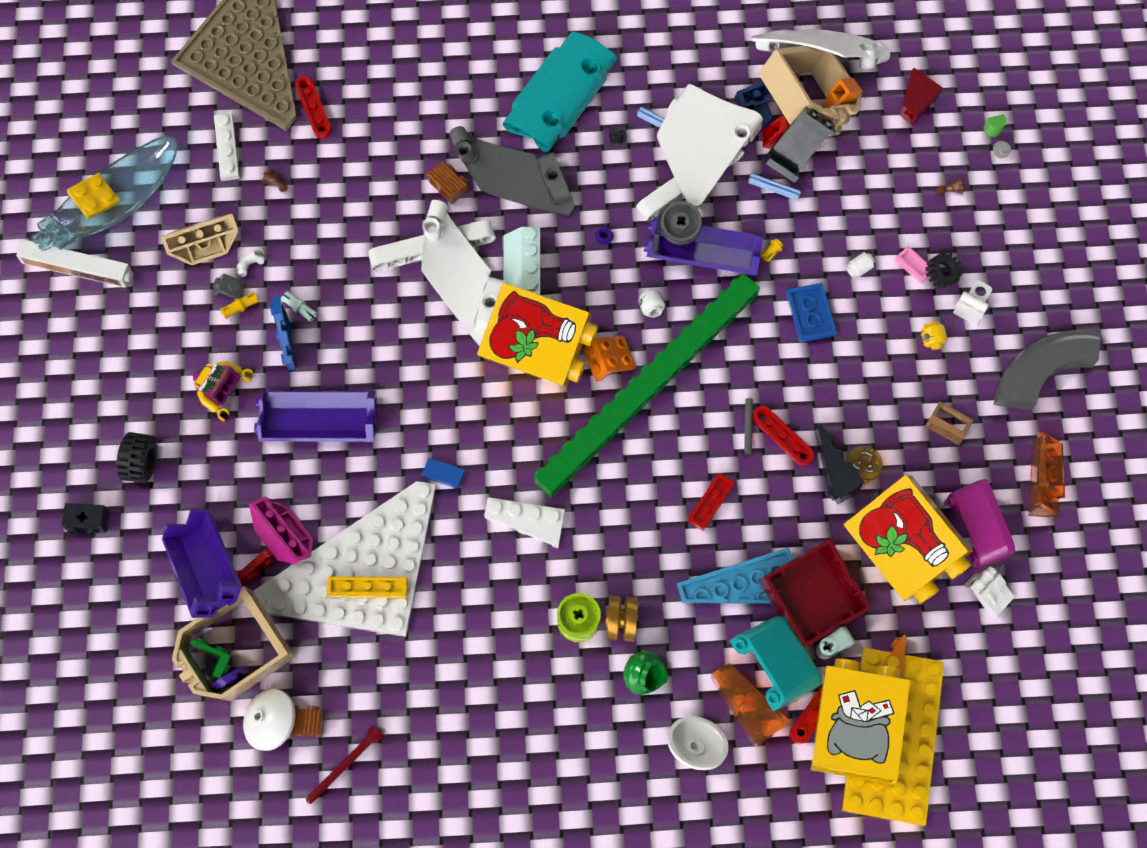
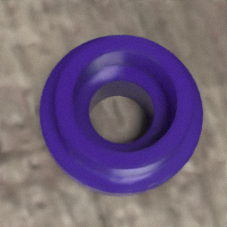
(604, 231)

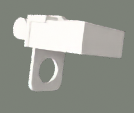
(972, 306)
(990, 590)

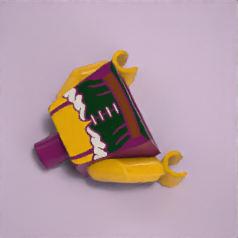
(217, 383)

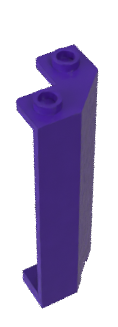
(712, 249)
(316, 416)
(201, 564)

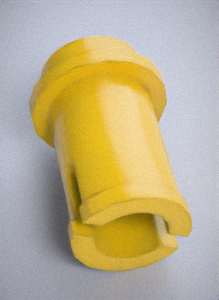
(774, 247)

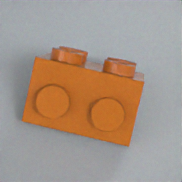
(608, 356)

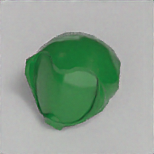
(644, 673)

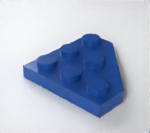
(283, 332)

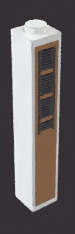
(75, 264)

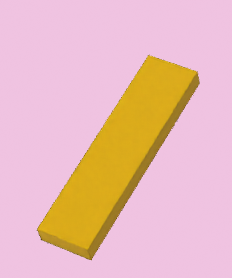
(367, 587)

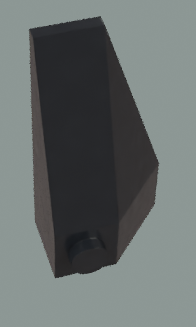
(840, 476)

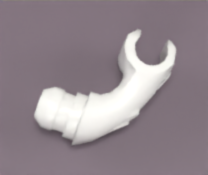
(255, 256)

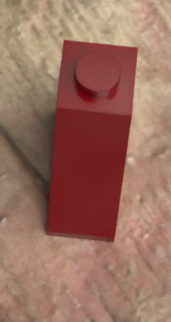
(919, 96)

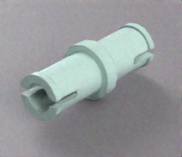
(299, 306)

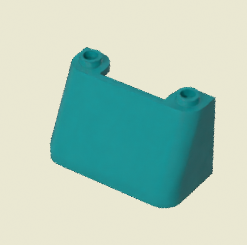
(782, 660)

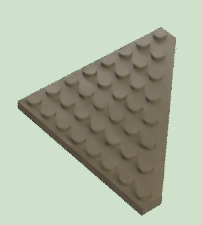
(243, 58)

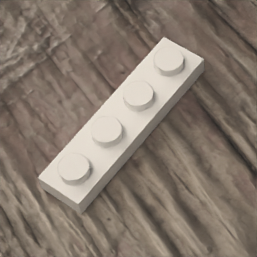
(226, 147)

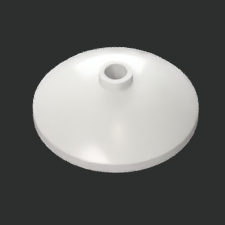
(269, 719)
(697, 743)

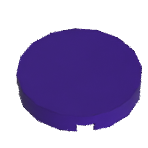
(230, 678)

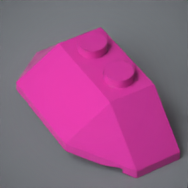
(281, 531)

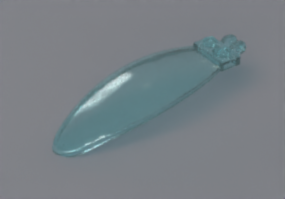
(131, 179)

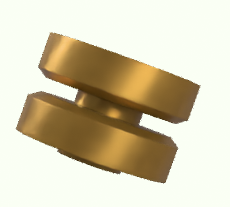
(621, 618)

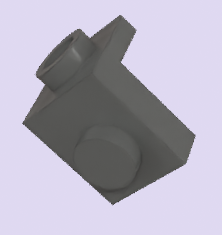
(228, 286)

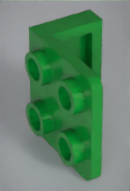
(221, 667)

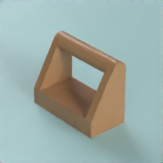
(945, 429)

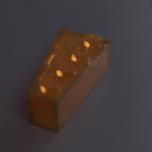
(748, 705)

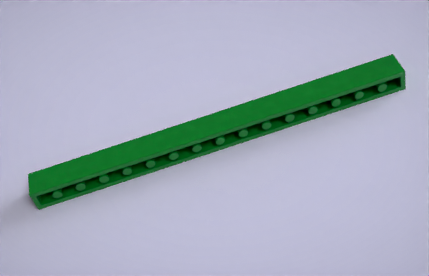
(646, 386)

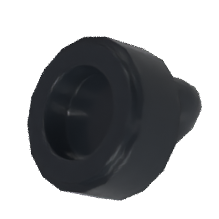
(614, 135)

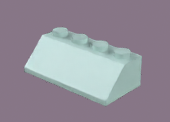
(522, 259)

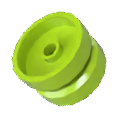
(583, 628)

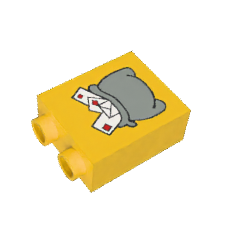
(861, 722)

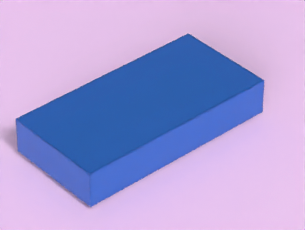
(443, 473)

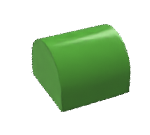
(995, 125)

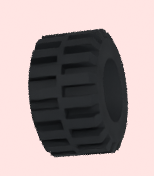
(137, 457)

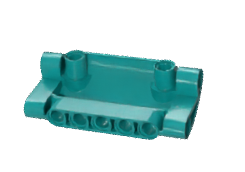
(560, 90)

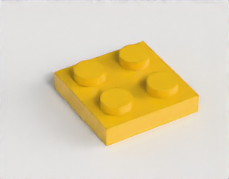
(93, 196)

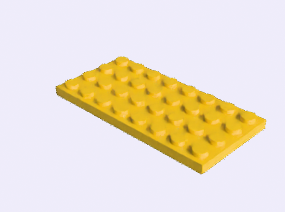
(909, 796)

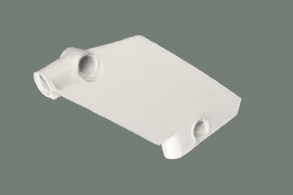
(838, 43)
(458, 272)

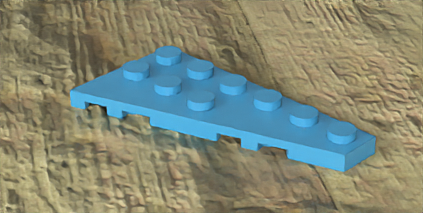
(734, 583)

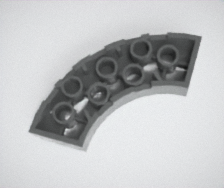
(1041, 360)

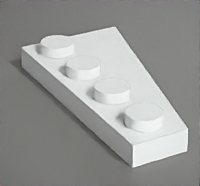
(534, 520)

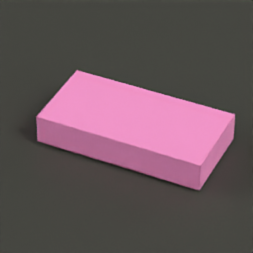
(913, 264)

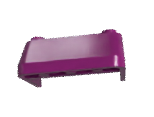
(984, 525)

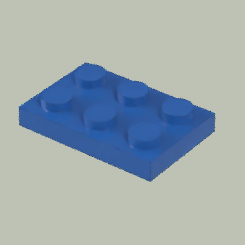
(810, 312)

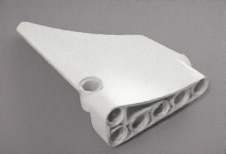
(703, 138)

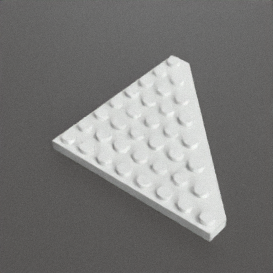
(378, 545)

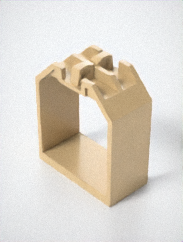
(788, 92)
(194, 675)

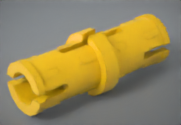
(239, 305)

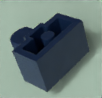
(757, 99)

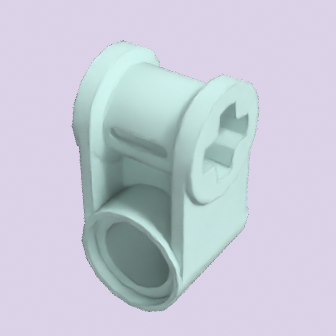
(837, 642)

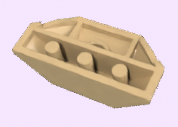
(201, 240)

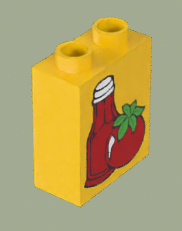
(537, 335)
(909, 540)

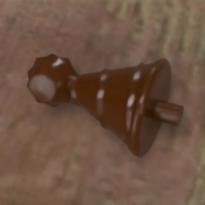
(272, 179)
(955, 187)

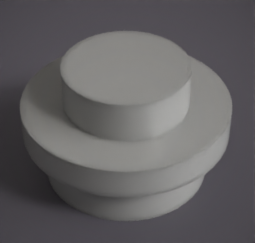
(1001, 149)

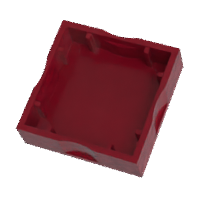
(815, 593)

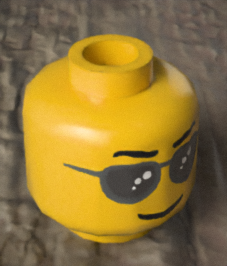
(934, 335)

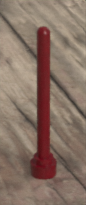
(372, 736)

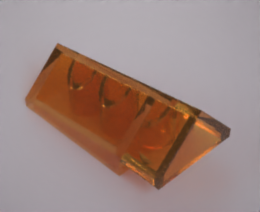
(1046, 477)

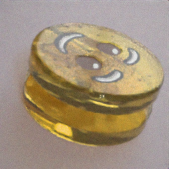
(866, 462)

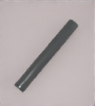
(748, 426)

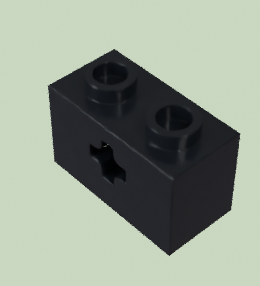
(76, 513)

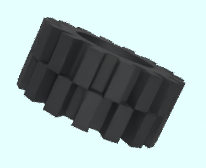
(951, 265)

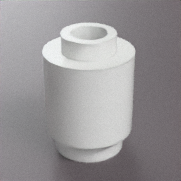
(860, 265)

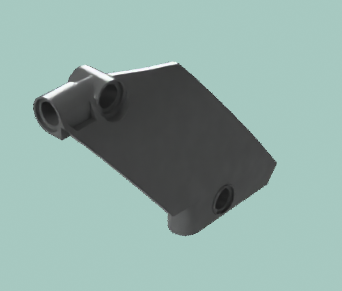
(514, 174)

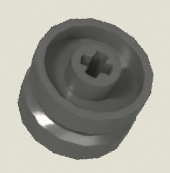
(681, 212)

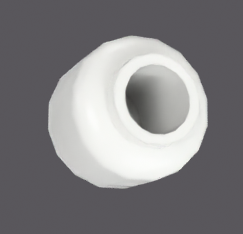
(651, 303)

